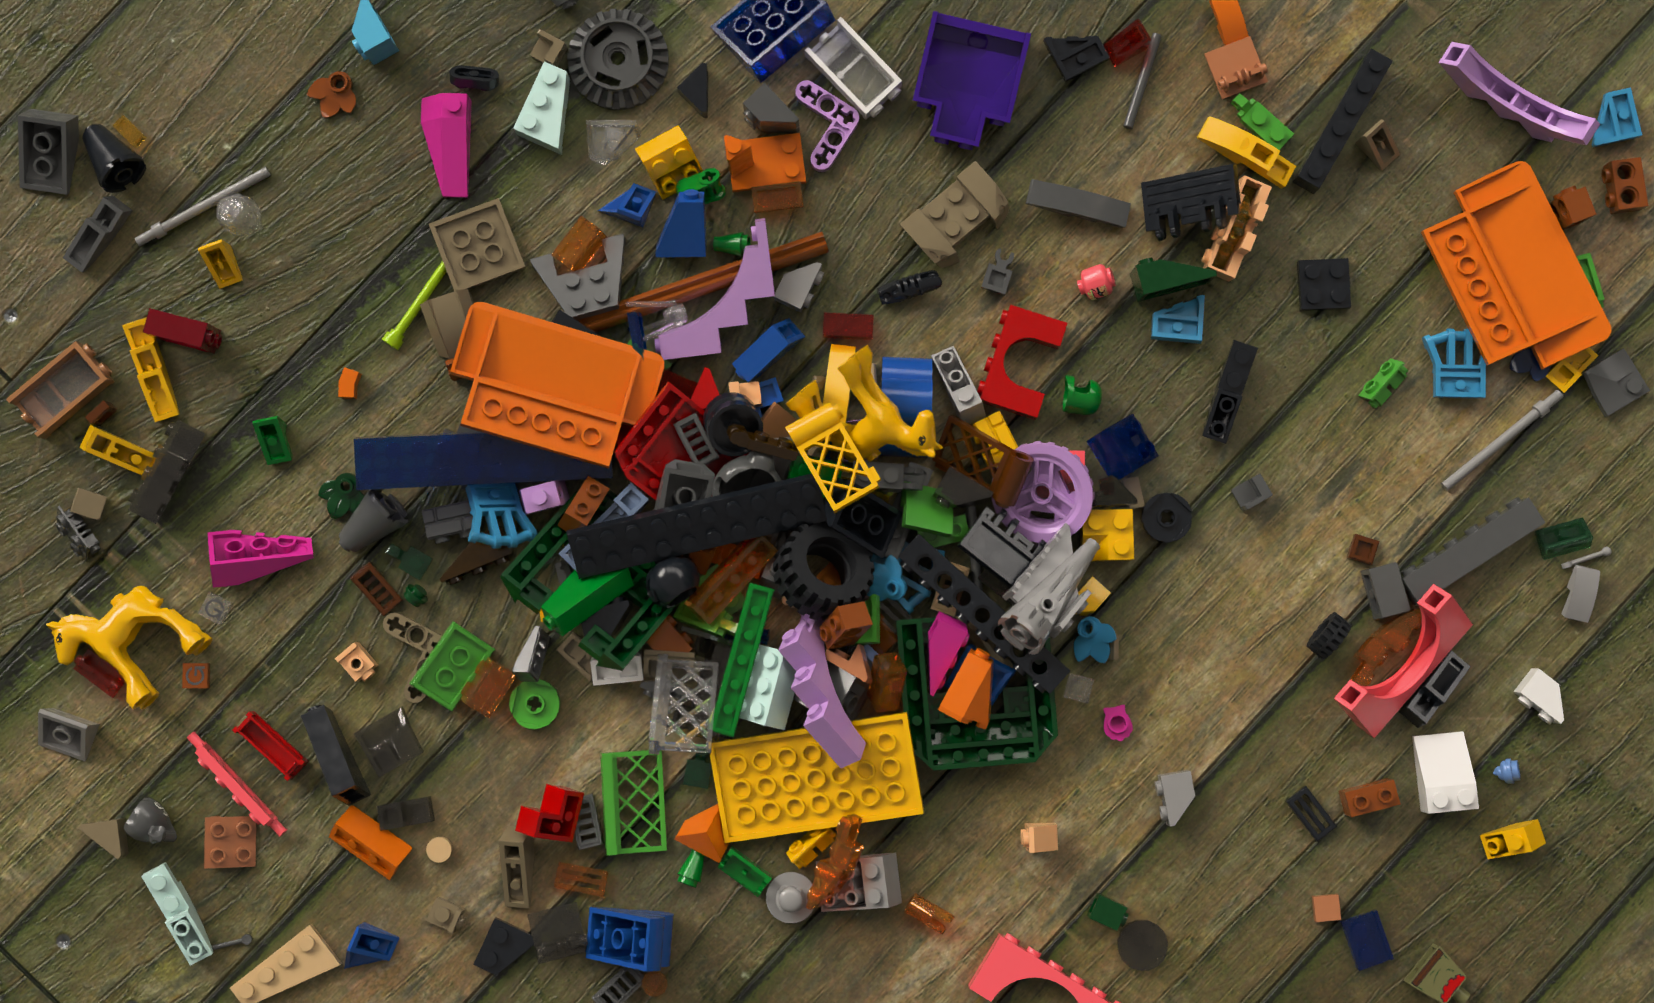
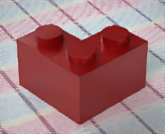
(555, 818)

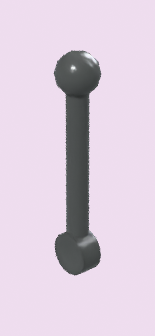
(246, 939)

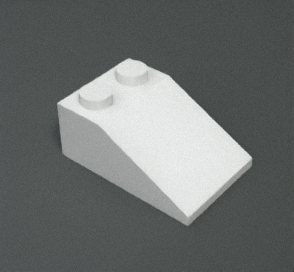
(1444, 773)

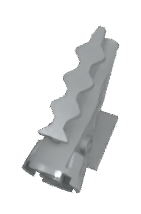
(1048, 593)

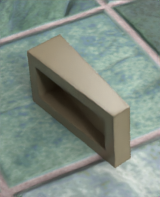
(1134, 487)

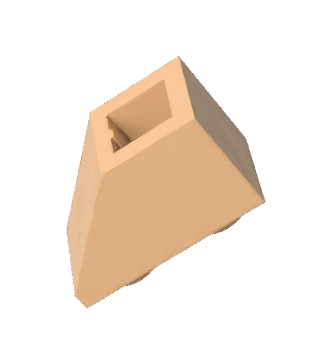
(1039, 837)

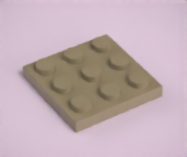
(477, 245)

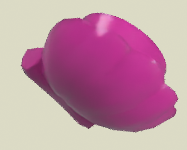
(1117, 723)

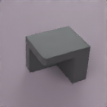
(1251, 492)

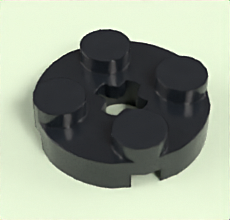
(1152, 517)

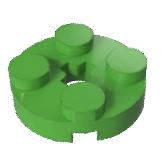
(543, 715)

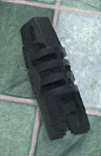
(909, 287)

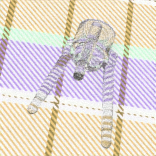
(673, 316)

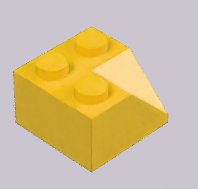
(1113, 533)

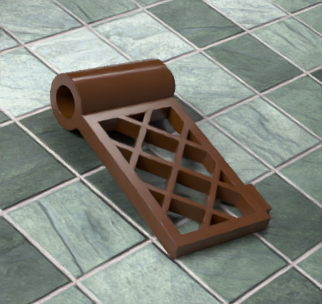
(1011, 470)

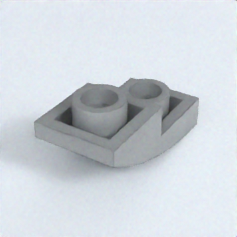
(1583, 593)

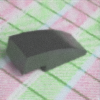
(97, 233)

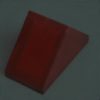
(1128, 43)

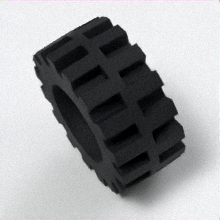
(1329, 635)

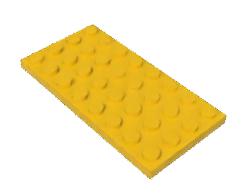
(793, 786)

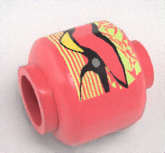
(1096, 282)

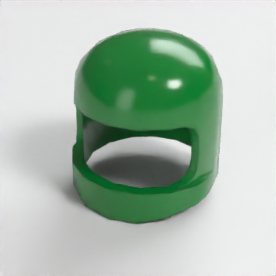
(1081, 399)

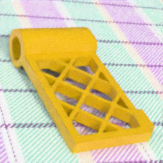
(820, 426)

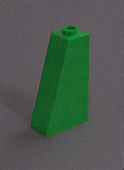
(581, 598)

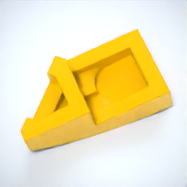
(1097, 596)

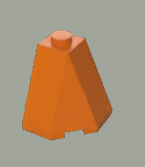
(971, 690)

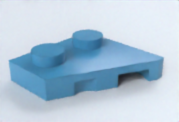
(1180, 322)

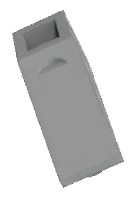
(959, 386)

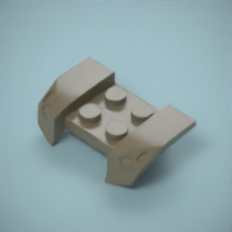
(956, 215)

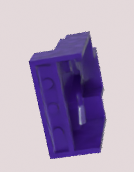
(969, 75)

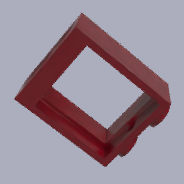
(182, 331)

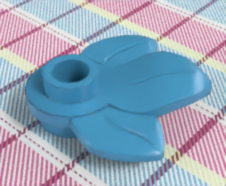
(885, 576)
(1093, 643)

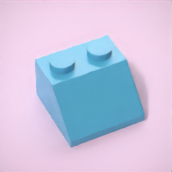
(371, 34)

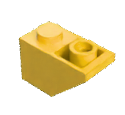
(1513, 839)

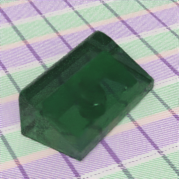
(1563, 538)

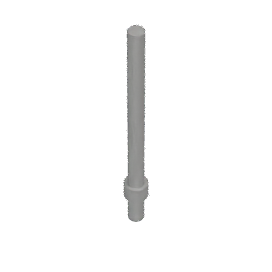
(160, 229)
(1539, 409)

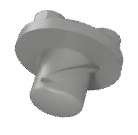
(788, 897)

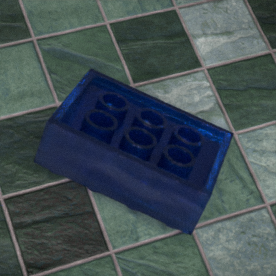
(771, 31)

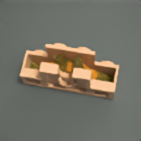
(1237, 238)

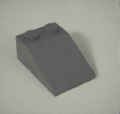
(47, 150)

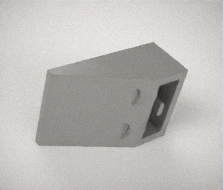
(870, 886)

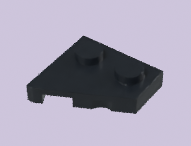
(1075, 54)

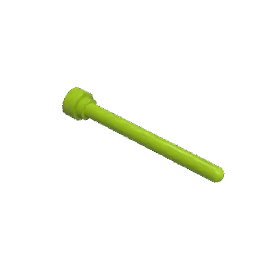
(395, 336)

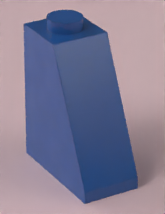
(685, 228)
(767, 350)

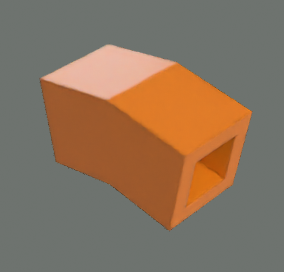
(348, 384)

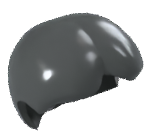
(745, 473)

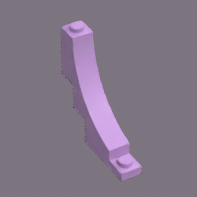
(751, 282)

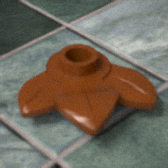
(333, 98)

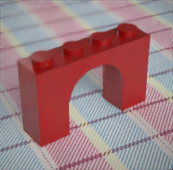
(1017, 327)

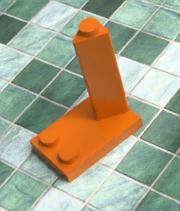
(764, 161)

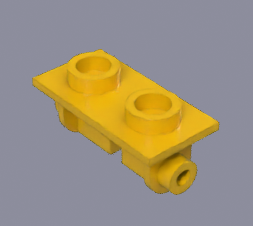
(802, 852)

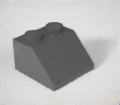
(769, 113)

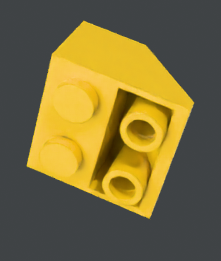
(668, 160)

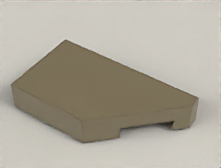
(576, 656)

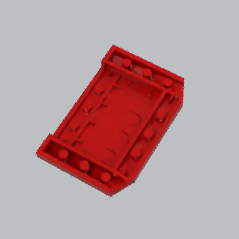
(656, 443)

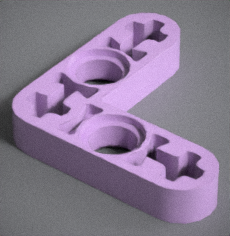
(837, 125)

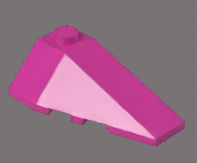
(447, 134)
(243, 558)

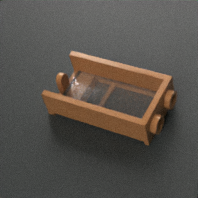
(61, 388)

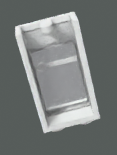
(854, 69)

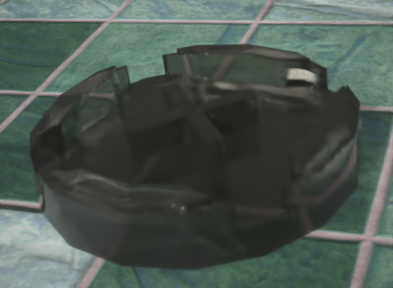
(1142, 945)

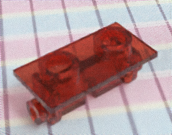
(99, 672)

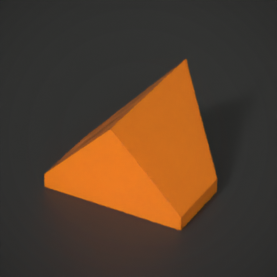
(704, 834)

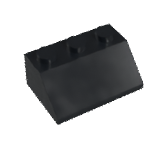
(866, 521)

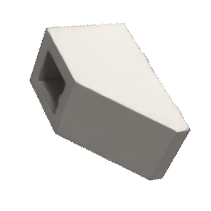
(797, 286)
(1176, 794)

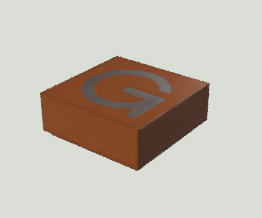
(196, 675)

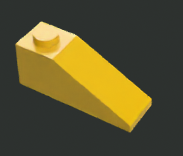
(117, 450)

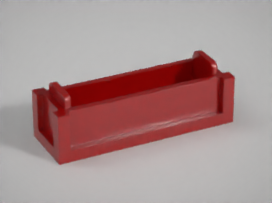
(271, 745)

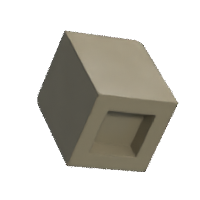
(548, 49)

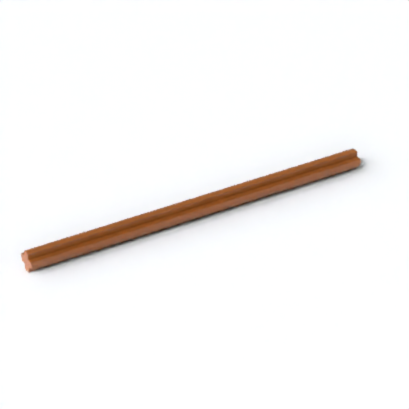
(701, 284)

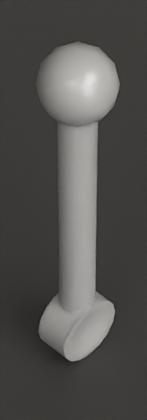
(1606, 551)

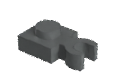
(997, 275)

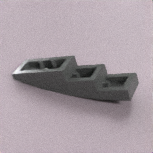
(1078, 203)

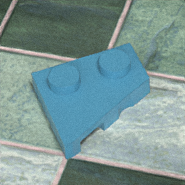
(1617, 119)

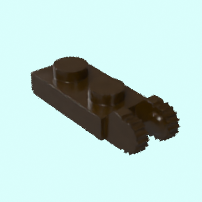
(762, 442)

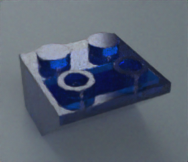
(1122, 447)

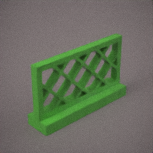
(611, 803)

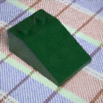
(1165, 277)

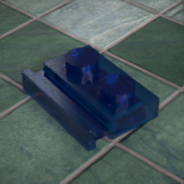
(1367, 940)

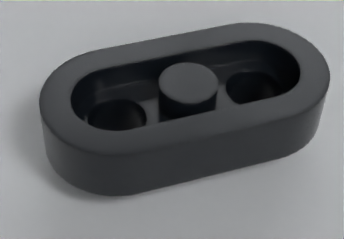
(474, 77)

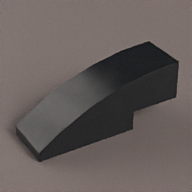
(1434, 690)

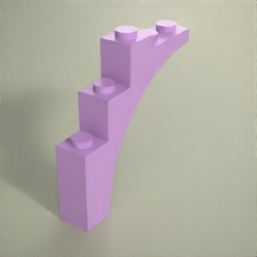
(1513, 102)
(814, 686)

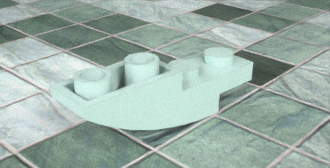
(180, 913)

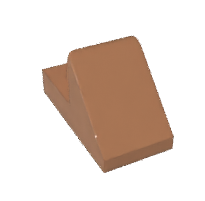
(857, 664)

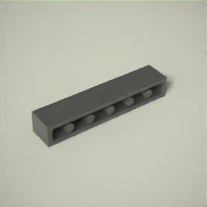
(1472, 549)

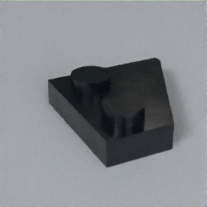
(502, 946)

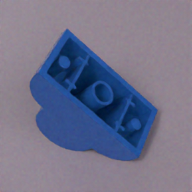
(910, 388)
(630, 937)

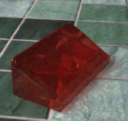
(848, 326)

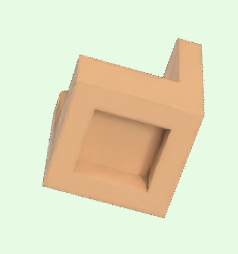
(749, 389)

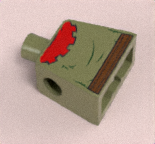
(1438, 976)

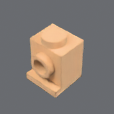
(353, 652)

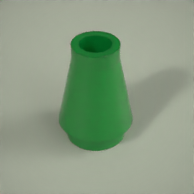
(732, 243)
(692, 869)

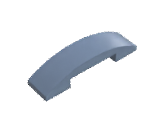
(627, 503)

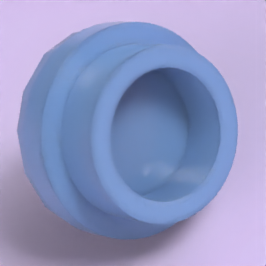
(1508, 771)

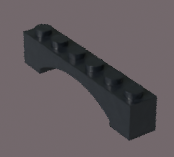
(1343, 121)

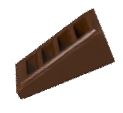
(383, 583)

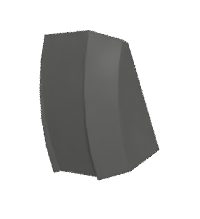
(684, 483)

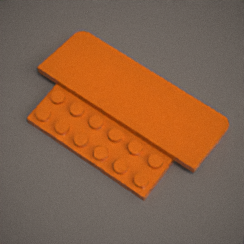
(1516, 271)
(551, 383)

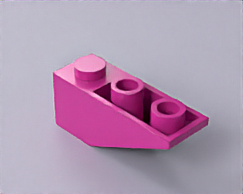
(944, 641)

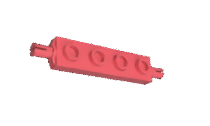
(241, 792)

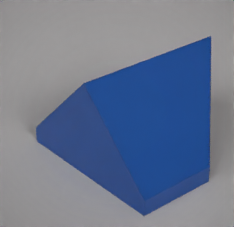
(632, 205)
(370, 945)

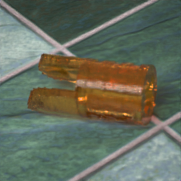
(923, 911)

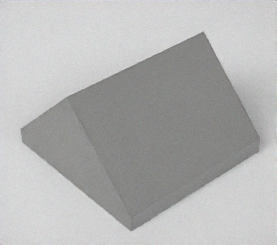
(66, 733)

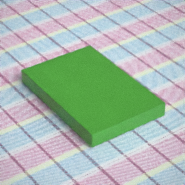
(451, 665)

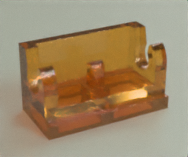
(579, 245)

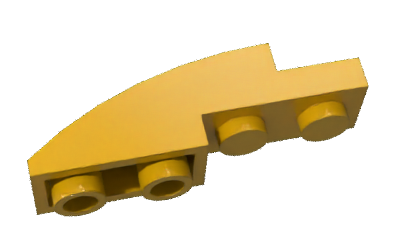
(1247, 149)

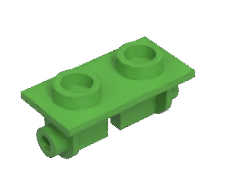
(1391, 374)
(960, 529)

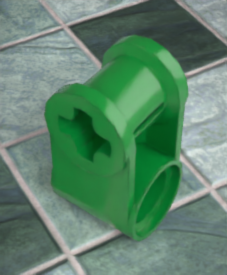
(702, 184)

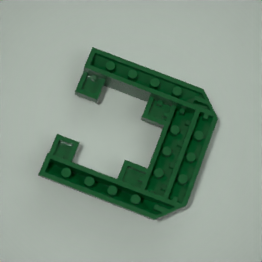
(522, 584)
(945, 743)

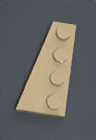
(291, 964)

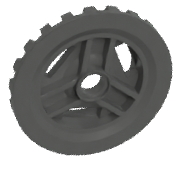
(637, 81)

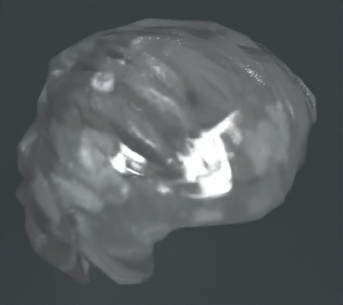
(239, 215)

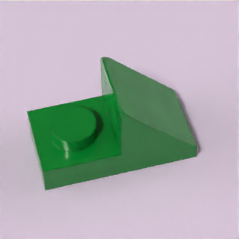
(273, 439)

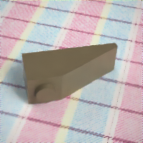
(516, 867)

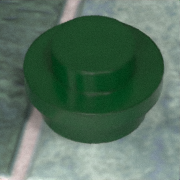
(415, 595)

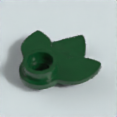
(339, 498)

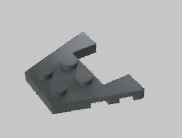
(588, 289)

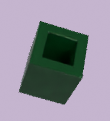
(1108, 912)

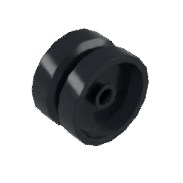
(726, 411)

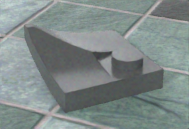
(1615, 382)

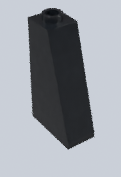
(334, 756)

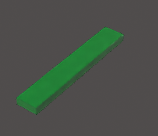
(741, 659)

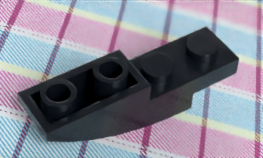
(1229, 391)

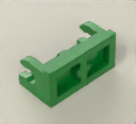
(745, 871)

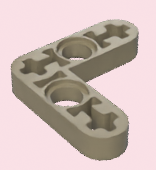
(425, 645)

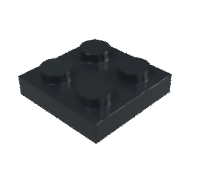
(1324, 284)

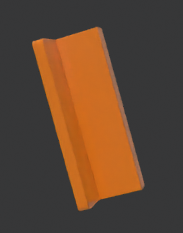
(364, 839)

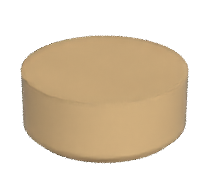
(439, 849)

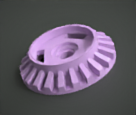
(1066, 505)

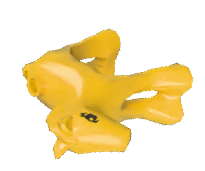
(883, 420)
(118, 630)

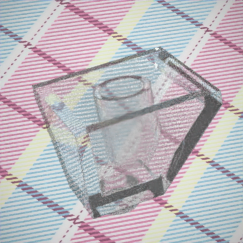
(610, 138)

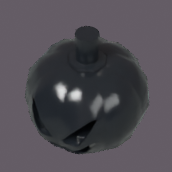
(672, 581)

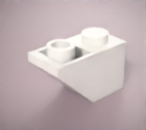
(1542, 694)

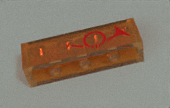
(730, 578)

